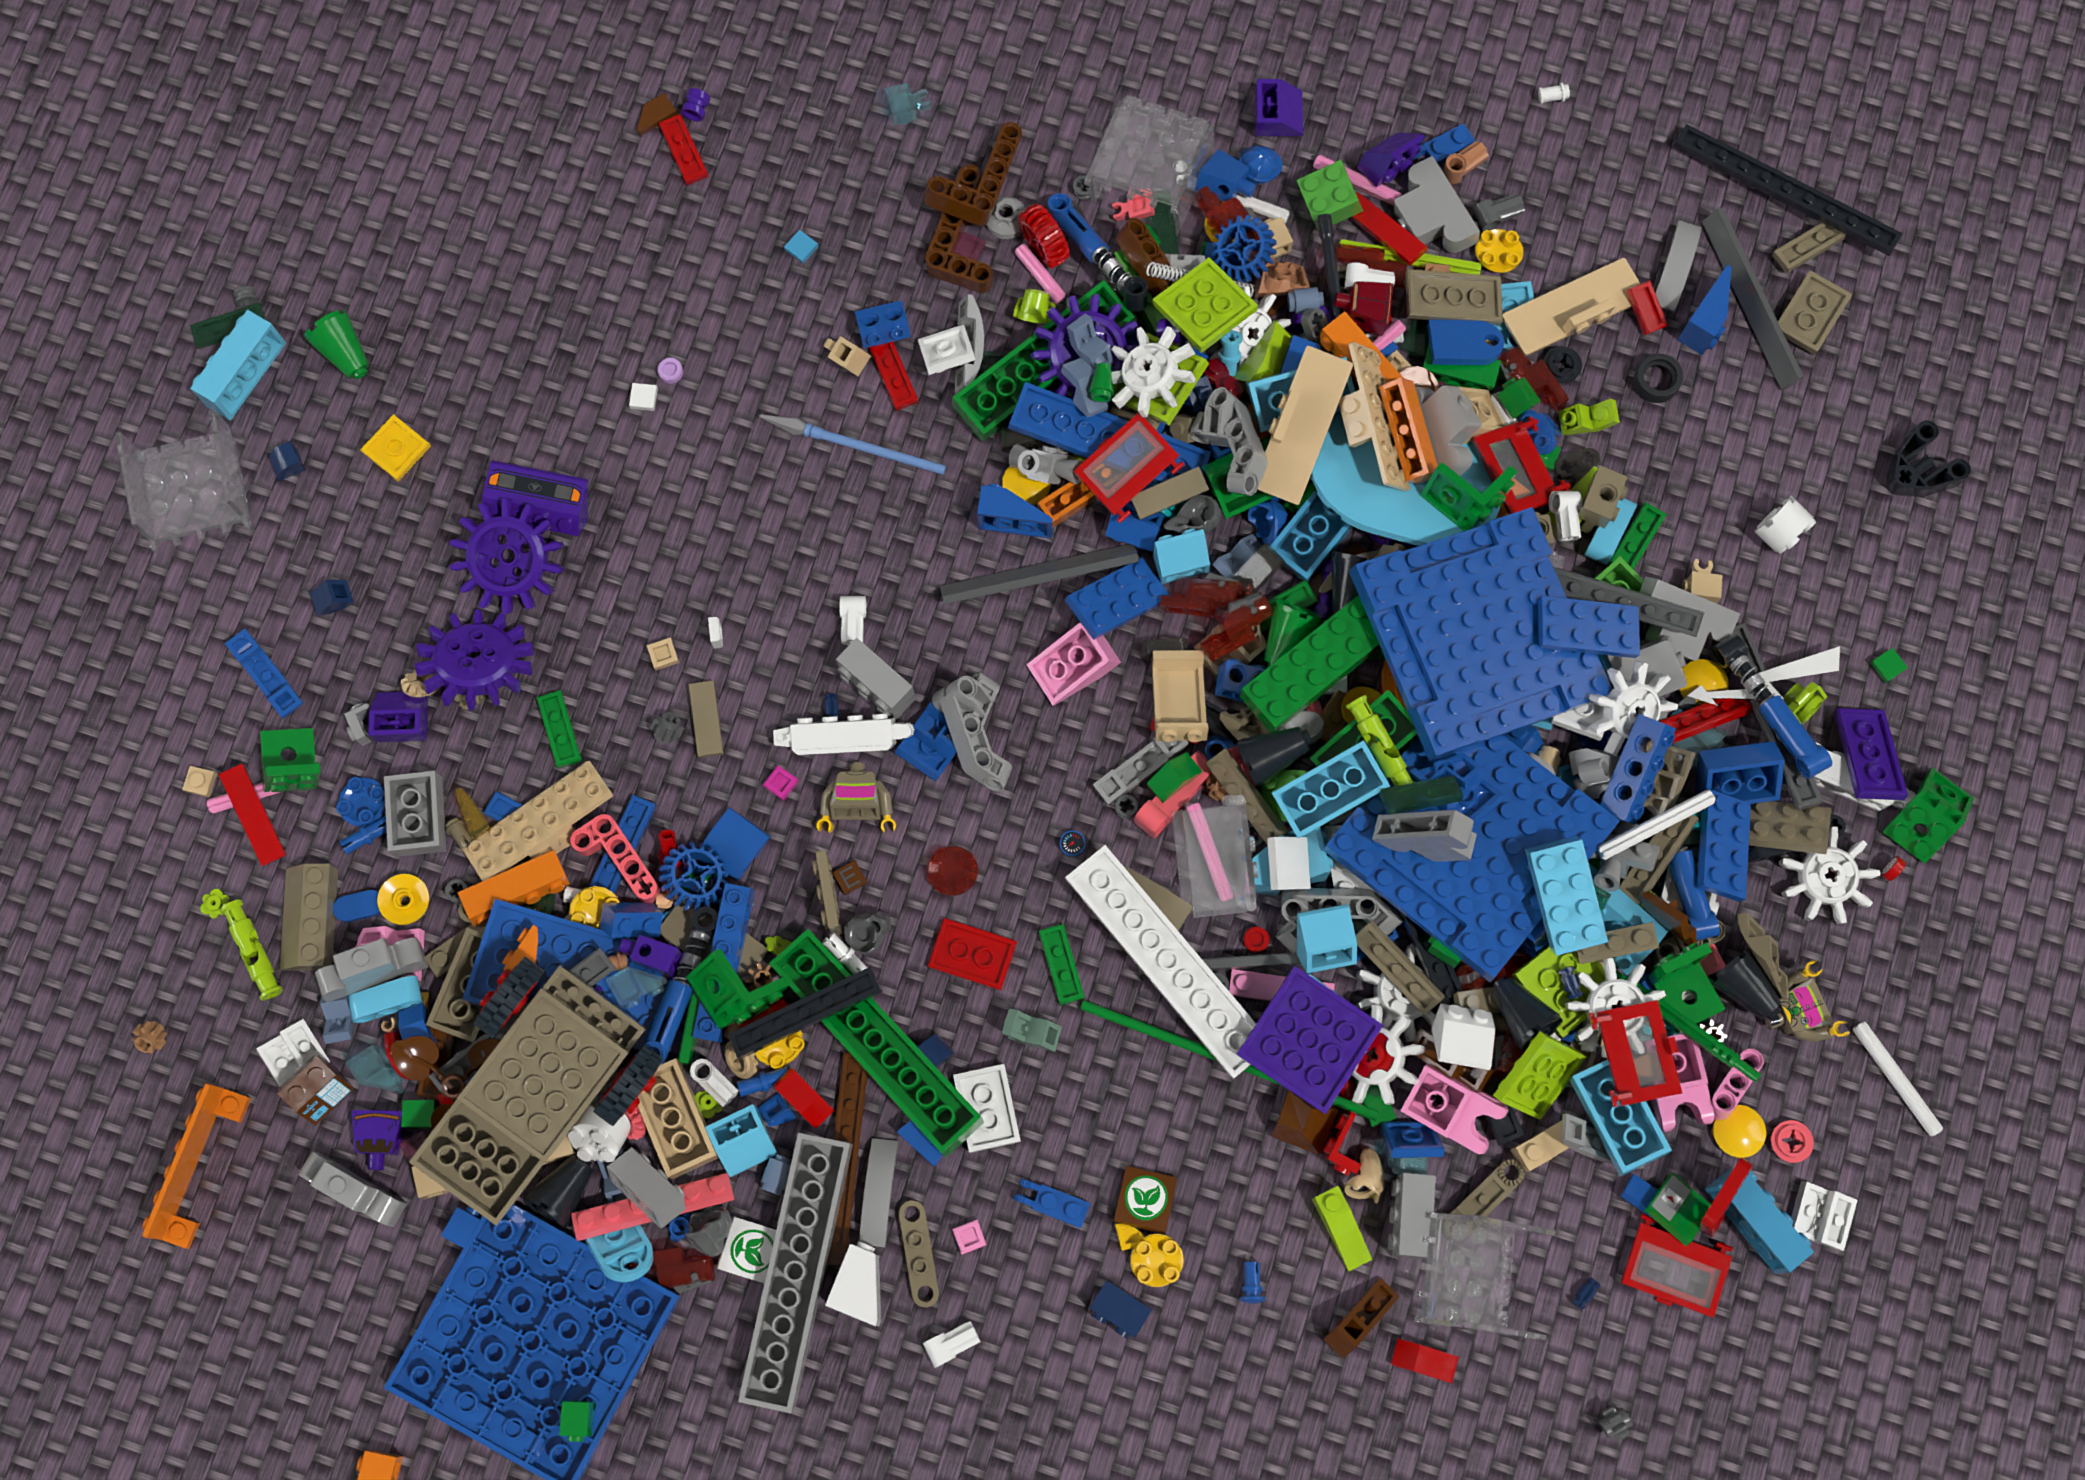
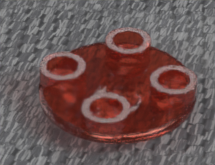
(952, 870)

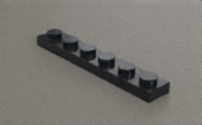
(805, 1013)

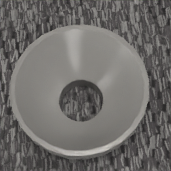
(1003, 227)
(1308, 720)

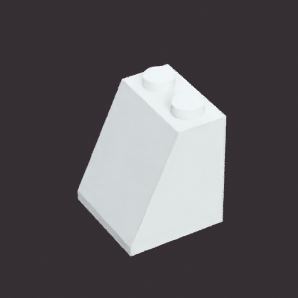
(858, 1285)

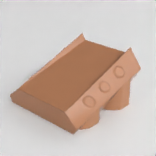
(1279, 279)

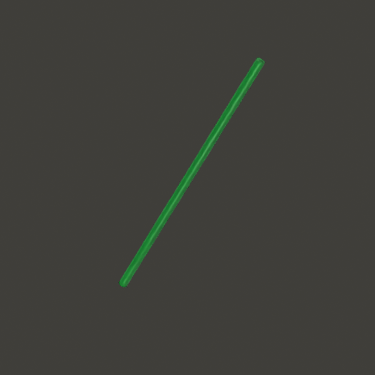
(1202, 1050)

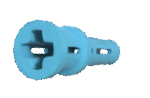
(1230, 351)

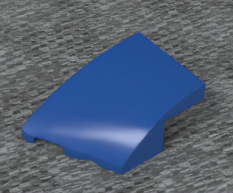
(930, 746)
(1478, 794)

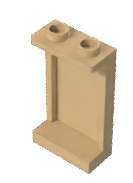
(1179, 696)

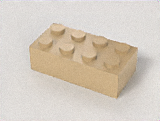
(676, 1122)

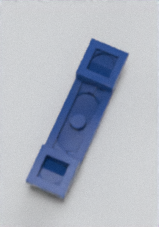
(264, 673)

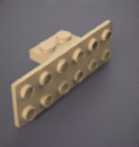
(1571, 307)
(1367, 418)
(1303, 423)
(539, 824)

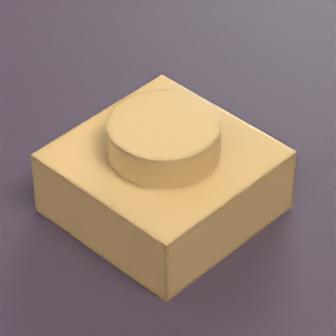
(663, 654)
(199, 781)

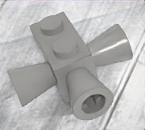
(1045, 464)
(1640, 856)

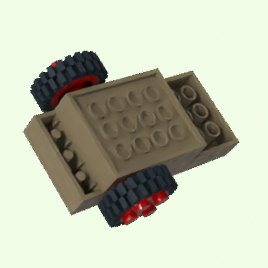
(534, 1086)

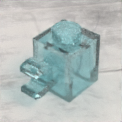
(903, 103)
(1414, 1165)

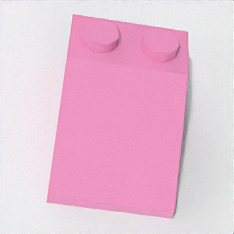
(1072, 663)

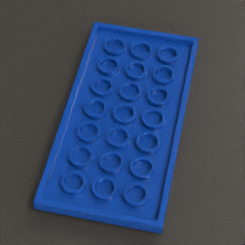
(558, 944)

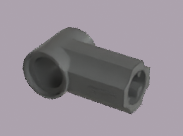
(1493, 213)

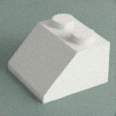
(1464, 1036)

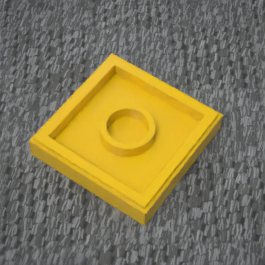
(395, 447)

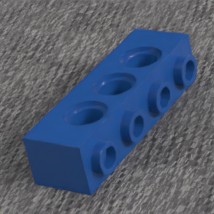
(1625, 775)

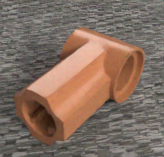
(1464, 161)

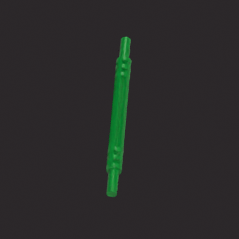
(1700, 1036)

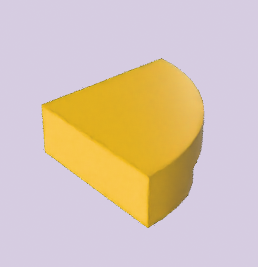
(1128, 1236)

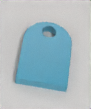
(1513, 296)
(620, 1248)

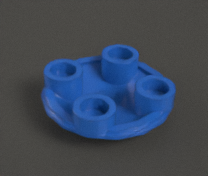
(361, 801)

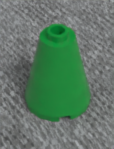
(339, 344)
(1288, 628)

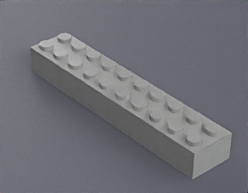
(795, 1273)

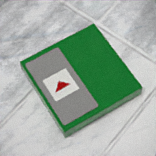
(1678, 1209)

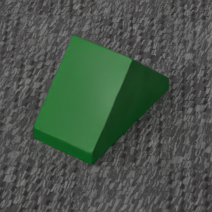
(1174, 776)

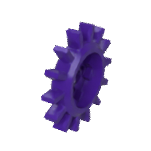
(1060, 348)
(485, 545)
(485, 672)

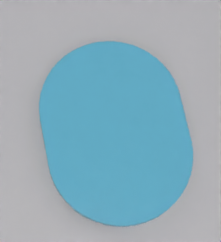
(1353, 487)

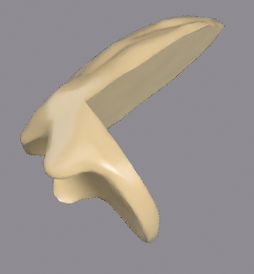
(1370, 1175)

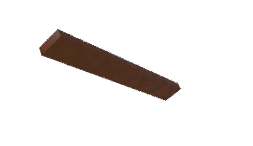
(848, 1130)

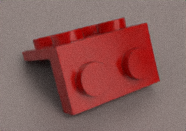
(1342, 1163)

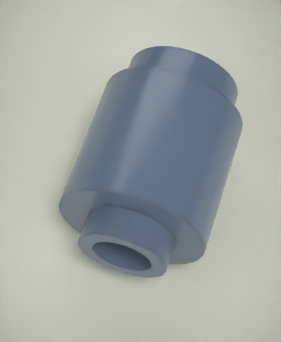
(1304, 298)
(776, 1175)

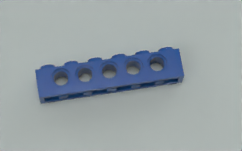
(730, 938)

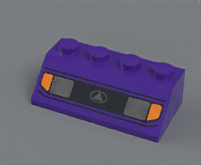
(553, 494)

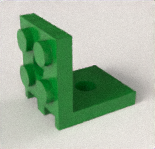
(1467, 504)
(288, 775)
(1939, 807)
(1686, 974)
(732, 1000)

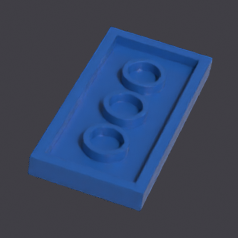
(1117, 598)
(1588, 627)
(1724, 847)

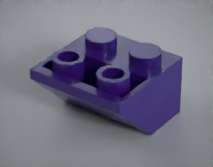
(1278, 108)
(1390, 157)
(398, 717)

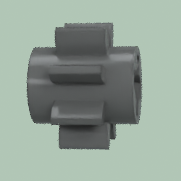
(667, 728)
(1615, 1423)

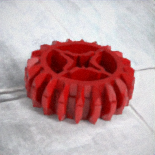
(1043, 235)

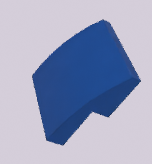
(736, 841)

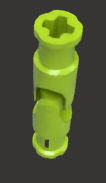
(1371, 728)
(246, 938)

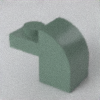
(1031, 1030)

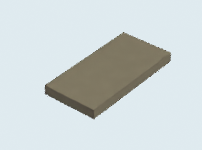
(1453, 296)
(677, 931)

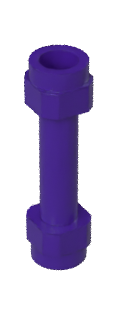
(1323, 608)

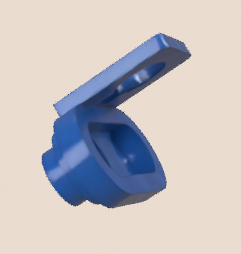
(1544, 438)

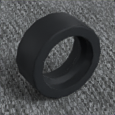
(1665, 362)

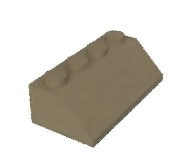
(308, 917)
(450, 1012)

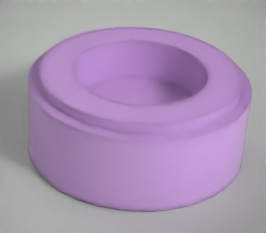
(670, 370)

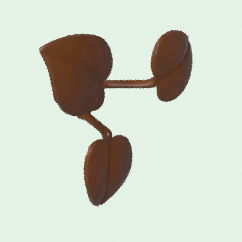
(417, 1055)

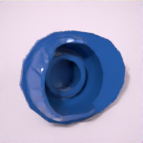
(1262, 163)
(1269, 519)

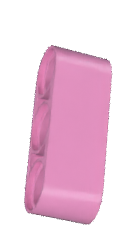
(1732, 1095)

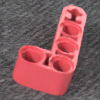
(1157, 815)
(623, 860)

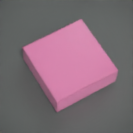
(969, 1237)

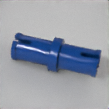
(364, 835)
(761, 1082)

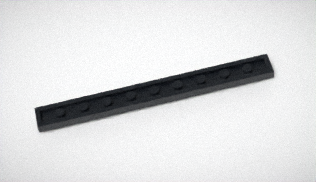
(1788, 190)
(1446, 980)

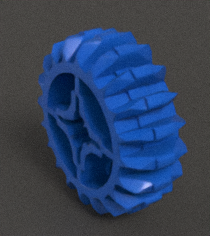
(1262, 247)
(688, 856)

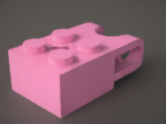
(1693, 1085)
(1457, 1113)

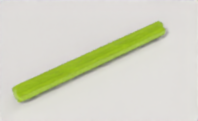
(1456, 265)

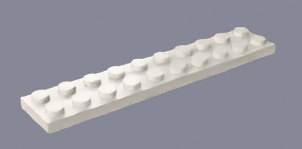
(1164, 957)

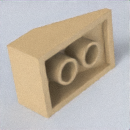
(1484, 410)

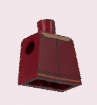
(1368, 305)

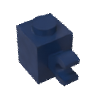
(1199, 396)

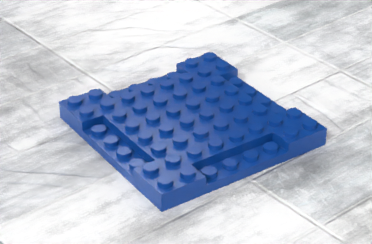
(1466, 634)
(1484, 903)
(520, 1333)

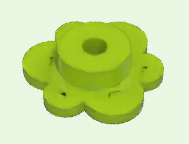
(215, 896)
(776, 944)
(708, 1111)

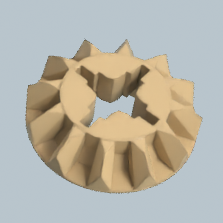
(413, 686)
(741, 1068)

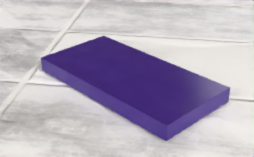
(1870, 754)

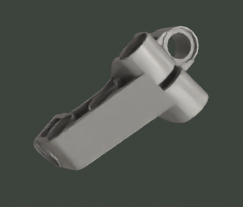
(1231, 425)
(968, 704)
(1594, 771)
(1312, 899)

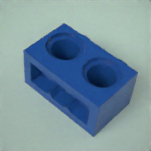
(882, 324)
(1244, 674)

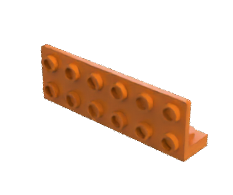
(163, 1221)

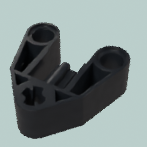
(1913, 484)

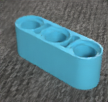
(1606, 539)
(384, 999)

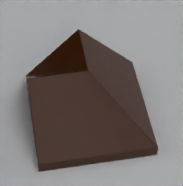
(1303, 1124)

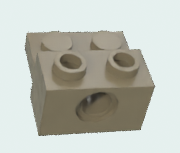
(1602, 498)

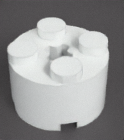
(1784, 525)
(596, 1137)

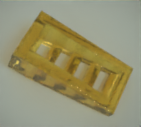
(473, 817)

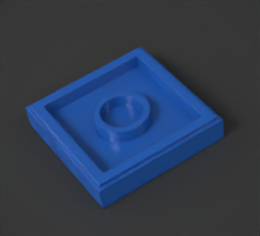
(1411, 1140)

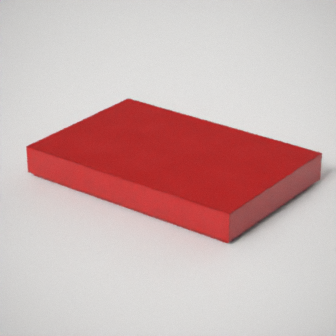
(972, 954)

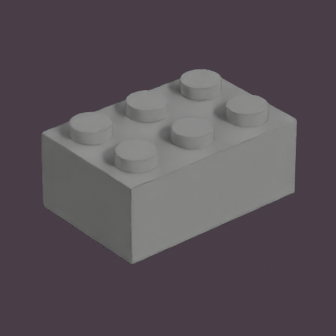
(875, 679)
(415, 813)
(1413, 1197)

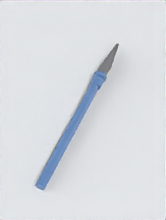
(798, 427)

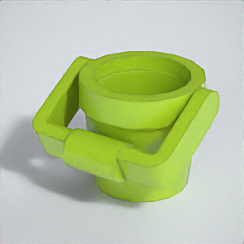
(1033, 306)
(1803, 700)

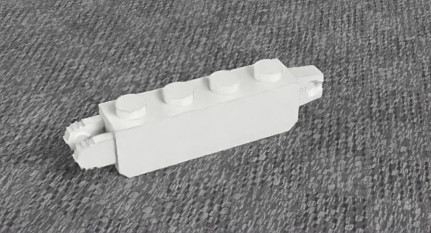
(842, 736)
(1838, 781)

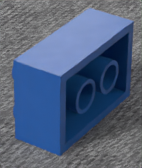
(1743, 772)

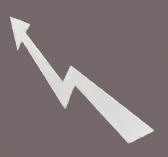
(1816, 664)

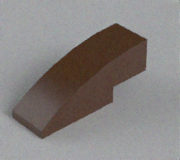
(1473, 1078)

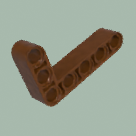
(978, 204)
(1142, 250)
(946, 254)

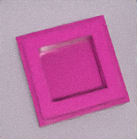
(780, 783)

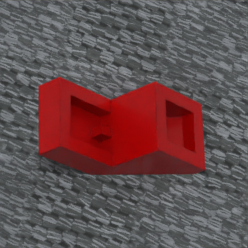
(803, 1098)
(1424, 1360)

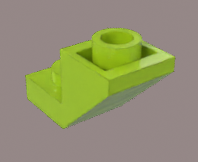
(1587, 419)

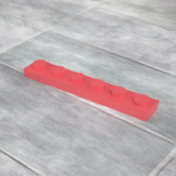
(626, 1214)

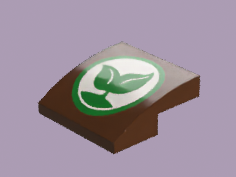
(1145, 1199)

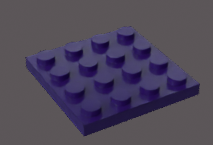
(1309, 1039)

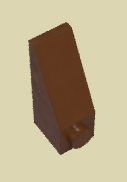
(1361, 1318)

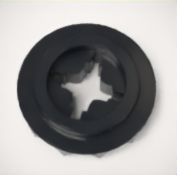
(1572, 361)

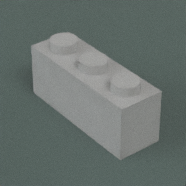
(647, 1187)

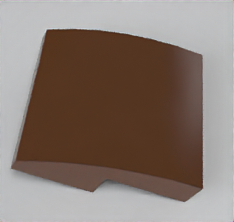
(1669, 917)

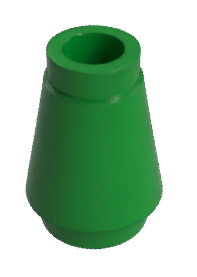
(1102, 384)

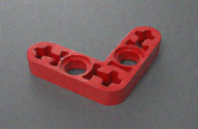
(1716, 1212)

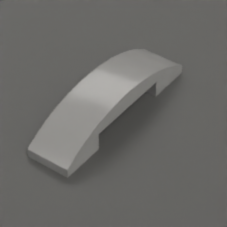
(1677, 265)
(971, 318)
(1137, 769)
(1583, 1139)
(878, 1192)

